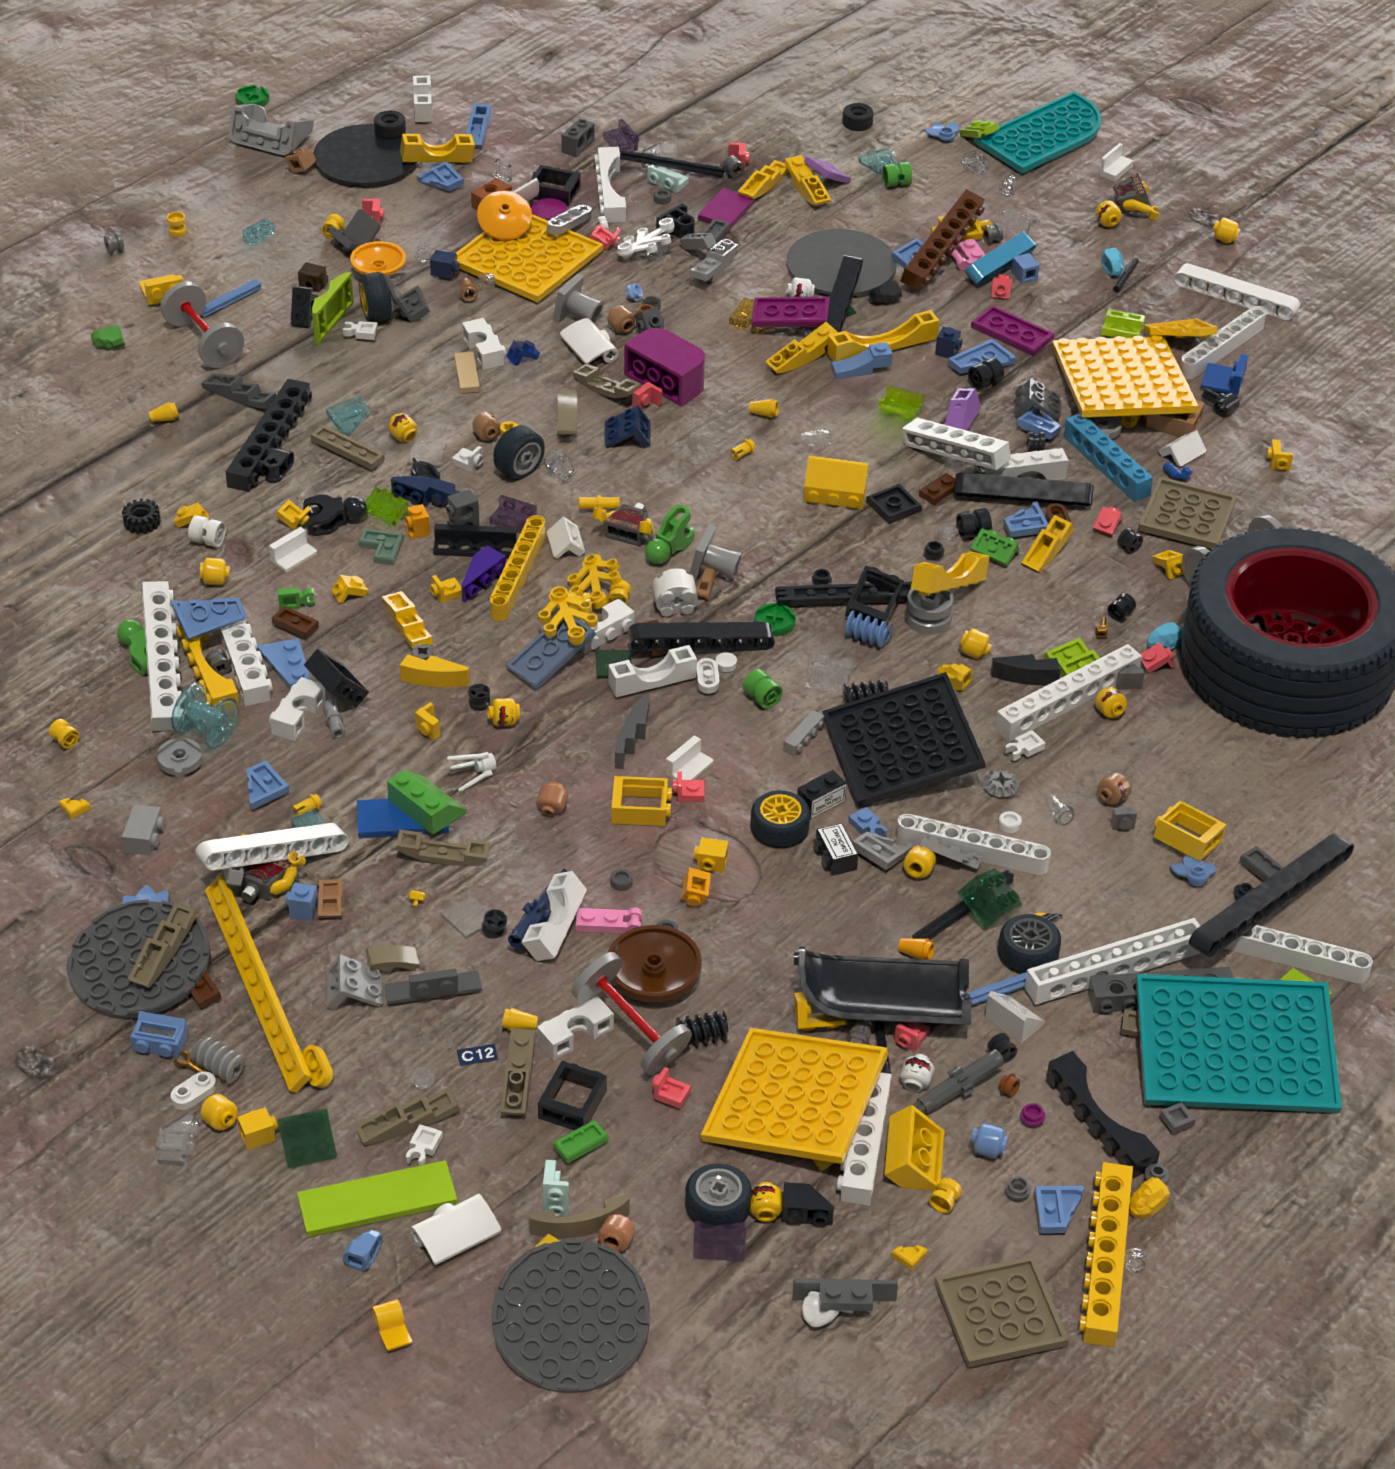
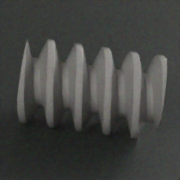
(217, 1059)

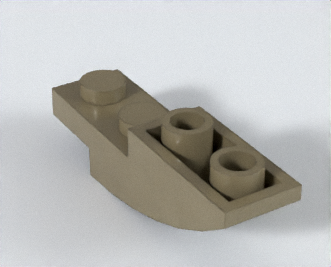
(518, 1072)

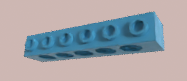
(1108, 457)

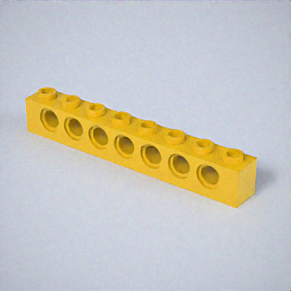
(1107, 1255)

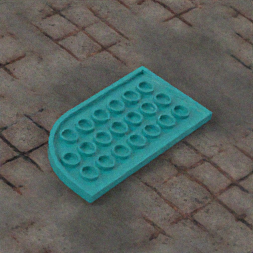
(1044, 132)

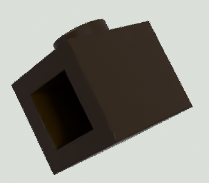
(313, 276)

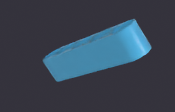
(999, 258)

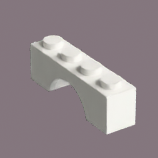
(1050, 463)
(677, 666)
(565, 898)

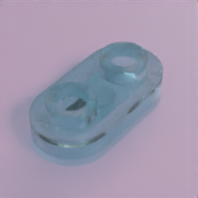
(258, 231)

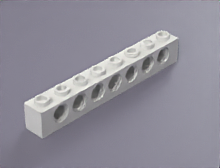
(160, 653)
(1064, 694)
(1121, 957)

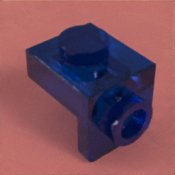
(521, 349)

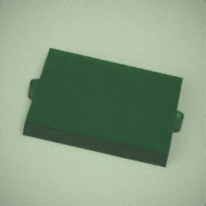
(607, 657)

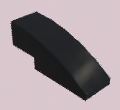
(1026, 670)

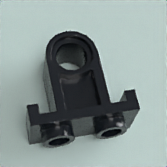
(682, 220)
(302, 305)

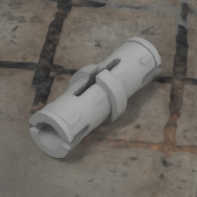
(333, 719)

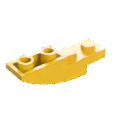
(805, 182)
(801, 353)

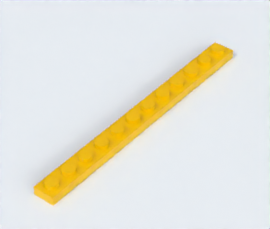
(258, 985)

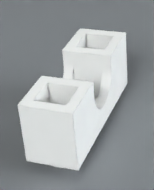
(422, 99)
(488, 349)
(615, 621)
(289, 717)
(590, 1017)

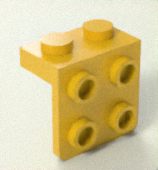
(156, 287)

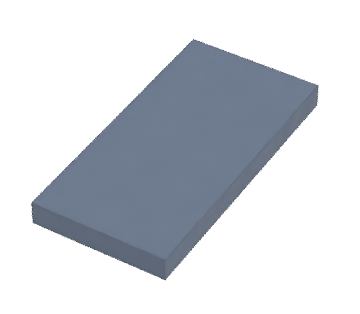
(546, 655)

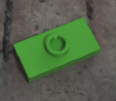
(580, 1141)

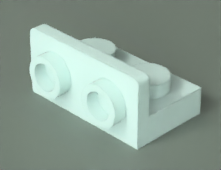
(666, 178)
(555, 1191)

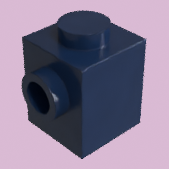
(444, 264)
(948, 342)

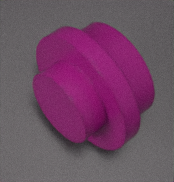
(1032, 1115)

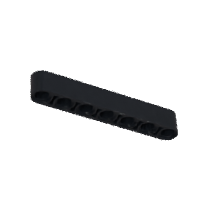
(844, 291)
(1023, 489)
(701, 636)

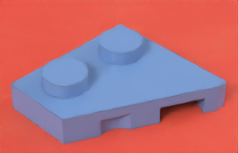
(442, 177)
(1026, 522)

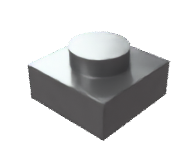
(1123, 818)
(1177, 1117)

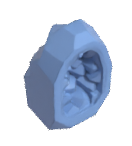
(363, 1250)

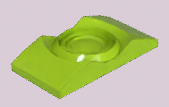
(332, 305)

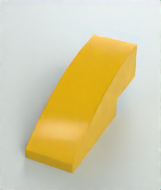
(1048, 544)
(433, 672)

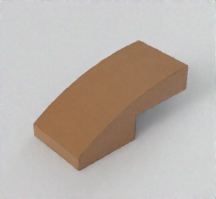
(330, 898)

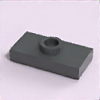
(718, 229)
(1260, 863)

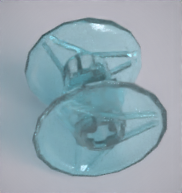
(193, 711)

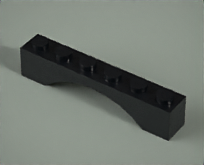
(1127, 1146)

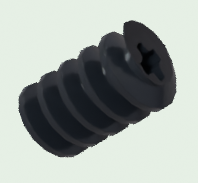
(856, 693)
(706, 1027)

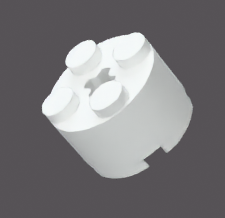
(675, 592)

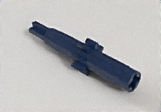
(535, 913)

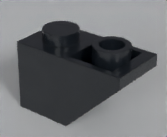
(805, 1205)

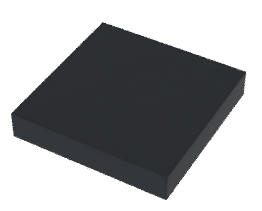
(894, 504)

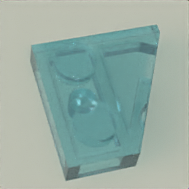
(876, 159)
(348, 414)

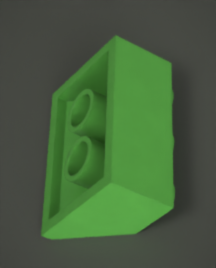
(423, 801)

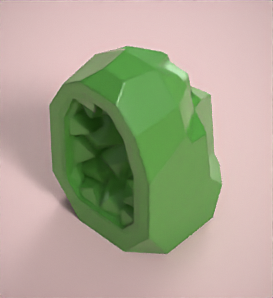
(108, 337)

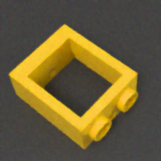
(640, 788)
(1195, 820)

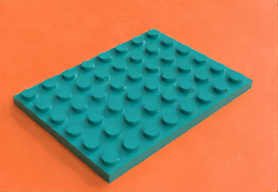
(1237, 1043)

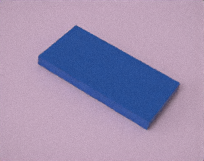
(383, 819)

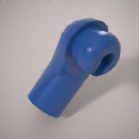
(1175, 473)

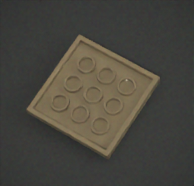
(1187, 513)
(1001, 1311)

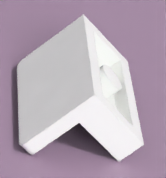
(1114, 164)
(1184, 448)
(565, 536)
(291, 550)
(688, 760)

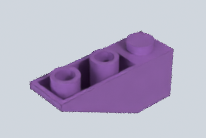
(963, 408)

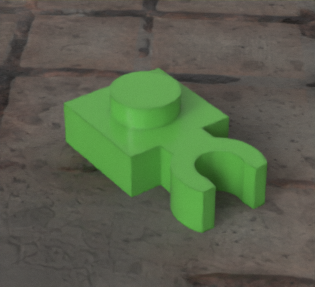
(293, 598)

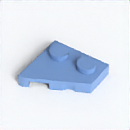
(1035, 422)
(264, 784)
(1056, 1206)

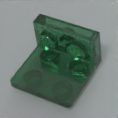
(989, 897)
(307, 1138)

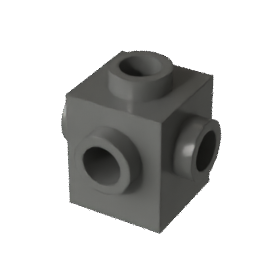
(649, 319)

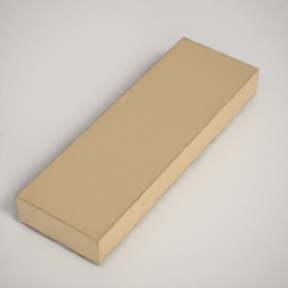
(466, 372)

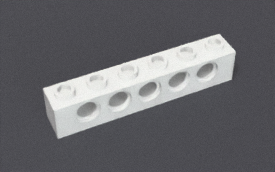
(956, 443)
(246, 663)
(863, 1154)

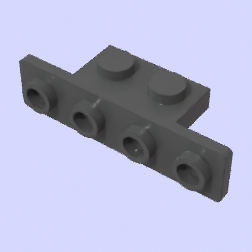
(432, 985)
(846, 1293)

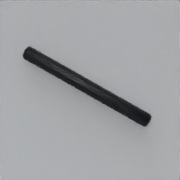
(672, 163)
(950, 916)

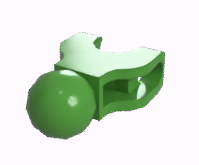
(670, 536)
(133, 634)

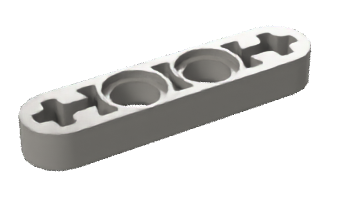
(569, 219)

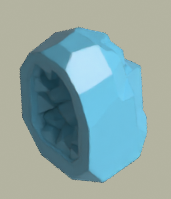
(1112, 262)
(1168, 634)

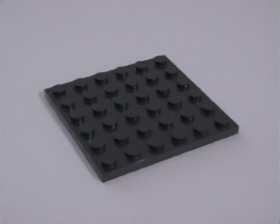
(903, 739)

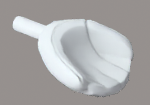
(813, 1314)

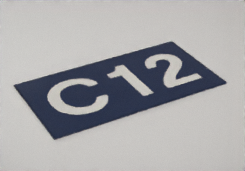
(477, 1054)

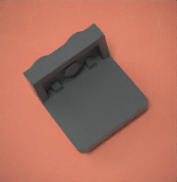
(359, 231)
(411, 303)
(1036, 394)

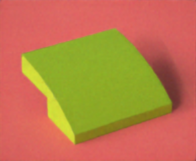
(1122, 324)
(1072, 656)

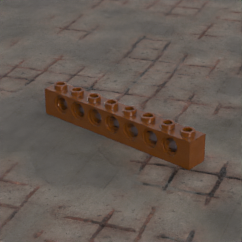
(943, 240)

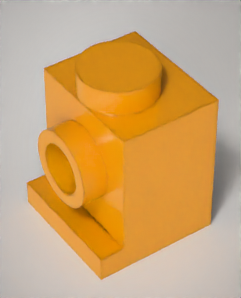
(417, 522)
(695, 891)

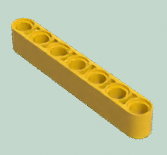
(517, 568)

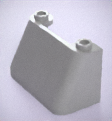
(250, 129)

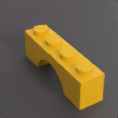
(458, 149)

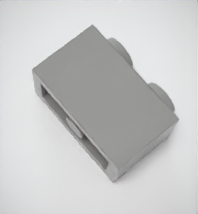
(143, 830)

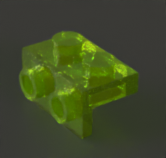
(902, 401)
(386, 506)

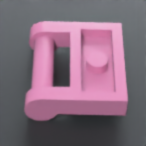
(969, 250)

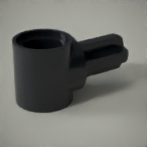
(1223, 403)

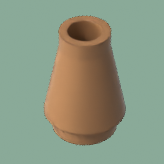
(468, 290)

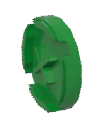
(252, 95)
(780, 618)

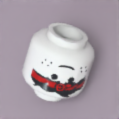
(800, 288)
(916, 1073)

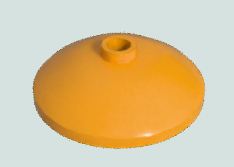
(504, 223)
(378, 257)

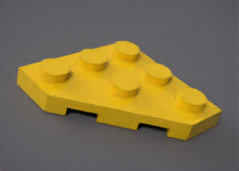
(1182, 328)

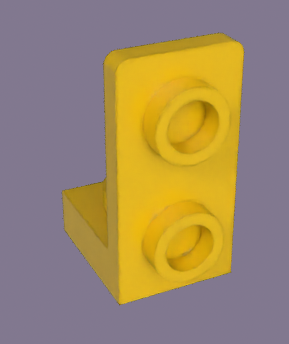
(809, 1021)

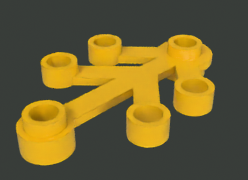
(592, 564)
(560, 597)

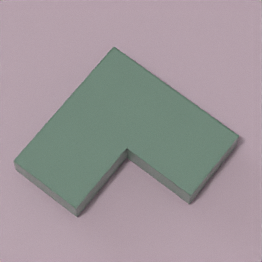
(386, 545)

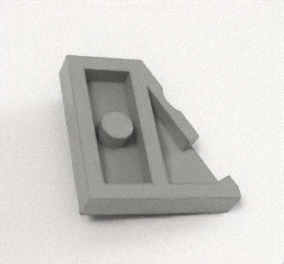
(881, 849)

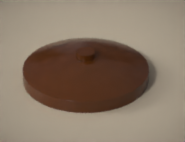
(656, 963)

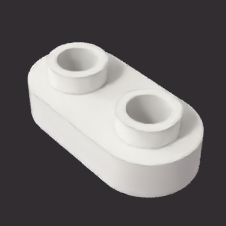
(707, 675)
(196, 1089)

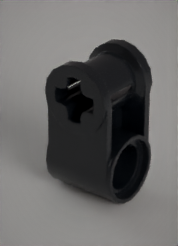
(277, 464)

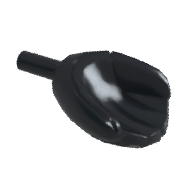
(424, 469)

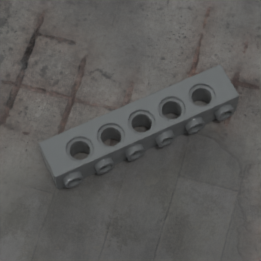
(1119, 991)

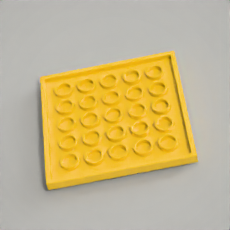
(531, 263)
(795, 1095)

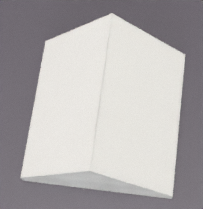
(1012, 1016)

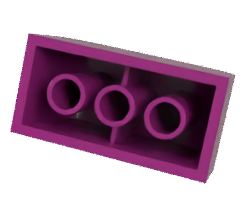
(667, 363)

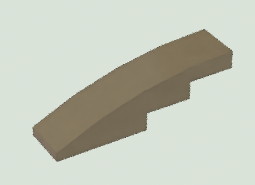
(567, 412)
(162, 947)
(404, 1119)

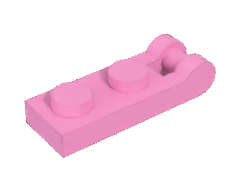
(607, 920)

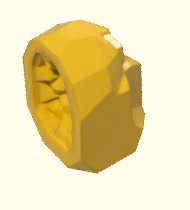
(959, 675)
(1149, 1198)

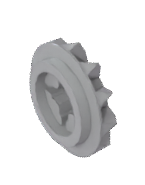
(996, 789)

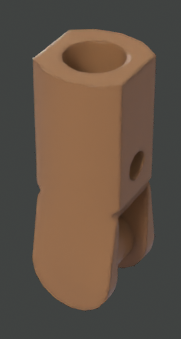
(706, 583)

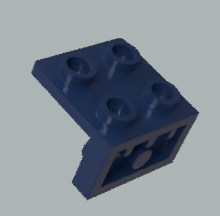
(627, 424)

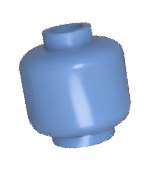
(989, 1140)

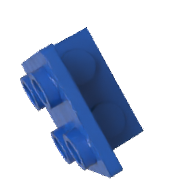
(1225, 378)

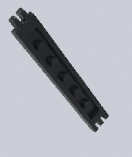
(835, 594)

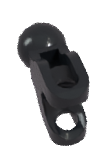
(332, 512)

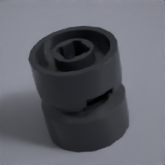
(985, 373)
(972, 523)

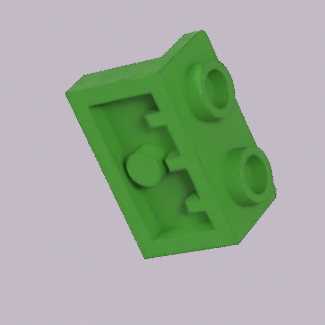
(997, 547)

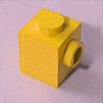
(711, 855)
(257, 1128)

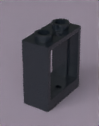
(569, 179)
(881, 579)
(336, 678)
(565, 1114)

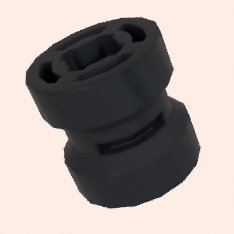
(1121, 607)

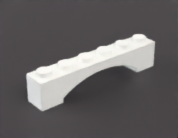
(610, 203)

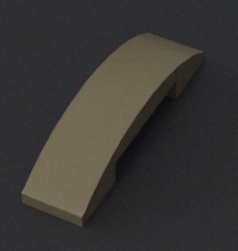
(591, 378)
(442, 852)
(577, 1224)

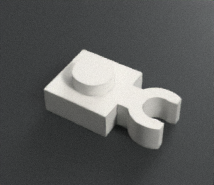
(362, 330)
(1025, 744)
(423, 1142)

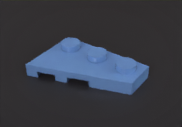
(980, 353)
(207, 615)
(286, 659)

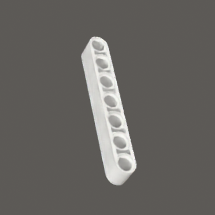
(1236, 291)
(1223, 342)
(271, 846)
(992, 847)
(1304, 954)

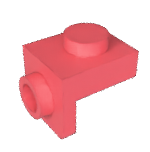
(739, 151)
(373, 208)
(605, 237)
(1001, 286)
(1108, 521)
(1157, 657)
(670, 1090)

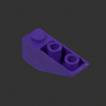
(482, 571)

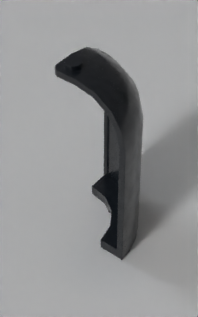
(886, 988)

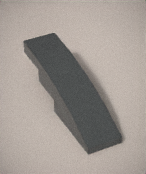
(236, 390)
(633, 728)

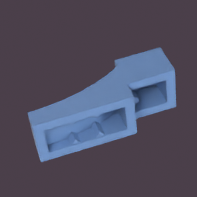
(479, 123)
(862, 364)

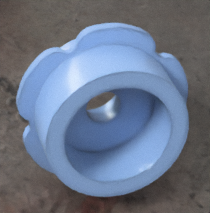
(634, 292)

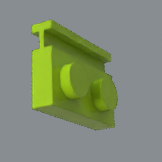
(979, 128)

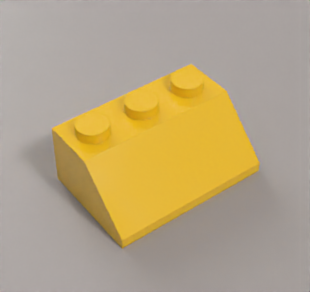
(836, 482)
(914, 1150)

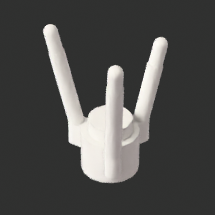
(483, 763)

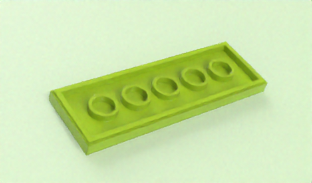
(376, 1198)

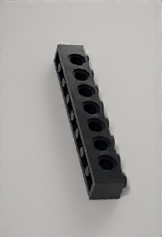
(268, 434)

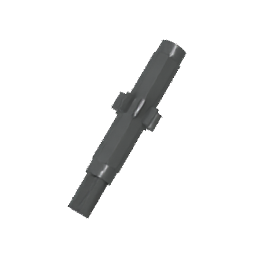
(959, 1082)

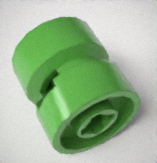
(897, 174)
(762, 688)

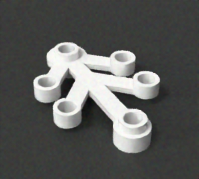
(645, 240)

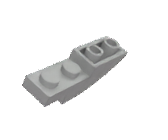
(715, 262)

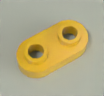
(318, 1066)

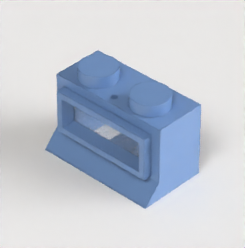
(159, 1034)

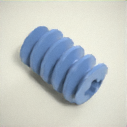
(868, 631)

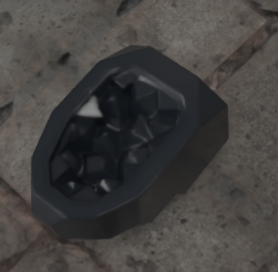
(886, 293)

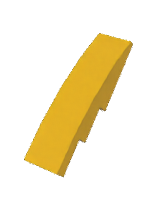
(763, 180)
(405, 618)

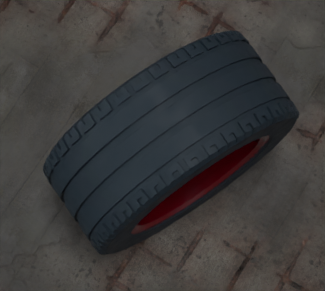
(1291, 675)

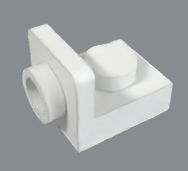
(468, 459)

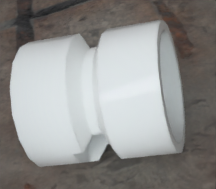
(206, 531)

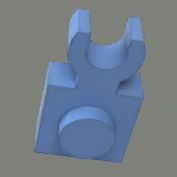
(867, 821)

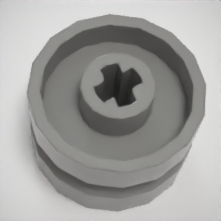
(929, 613)

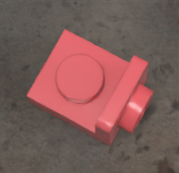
(646, 394)
(688, 789)
(911, 1035)

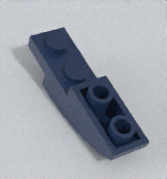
(422, 490)

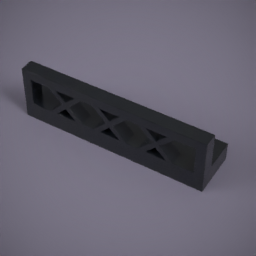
(474, 537)

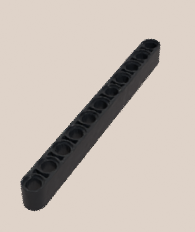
(1270, 895)

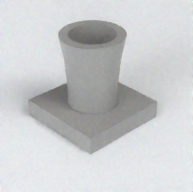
(572, 300)
(714, 557)

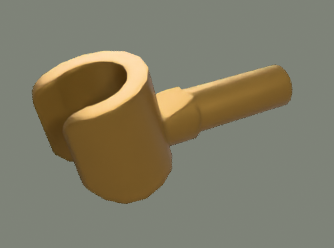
(1101, 630)
(188, 1062)

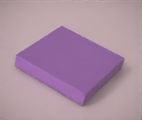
(827, 170)

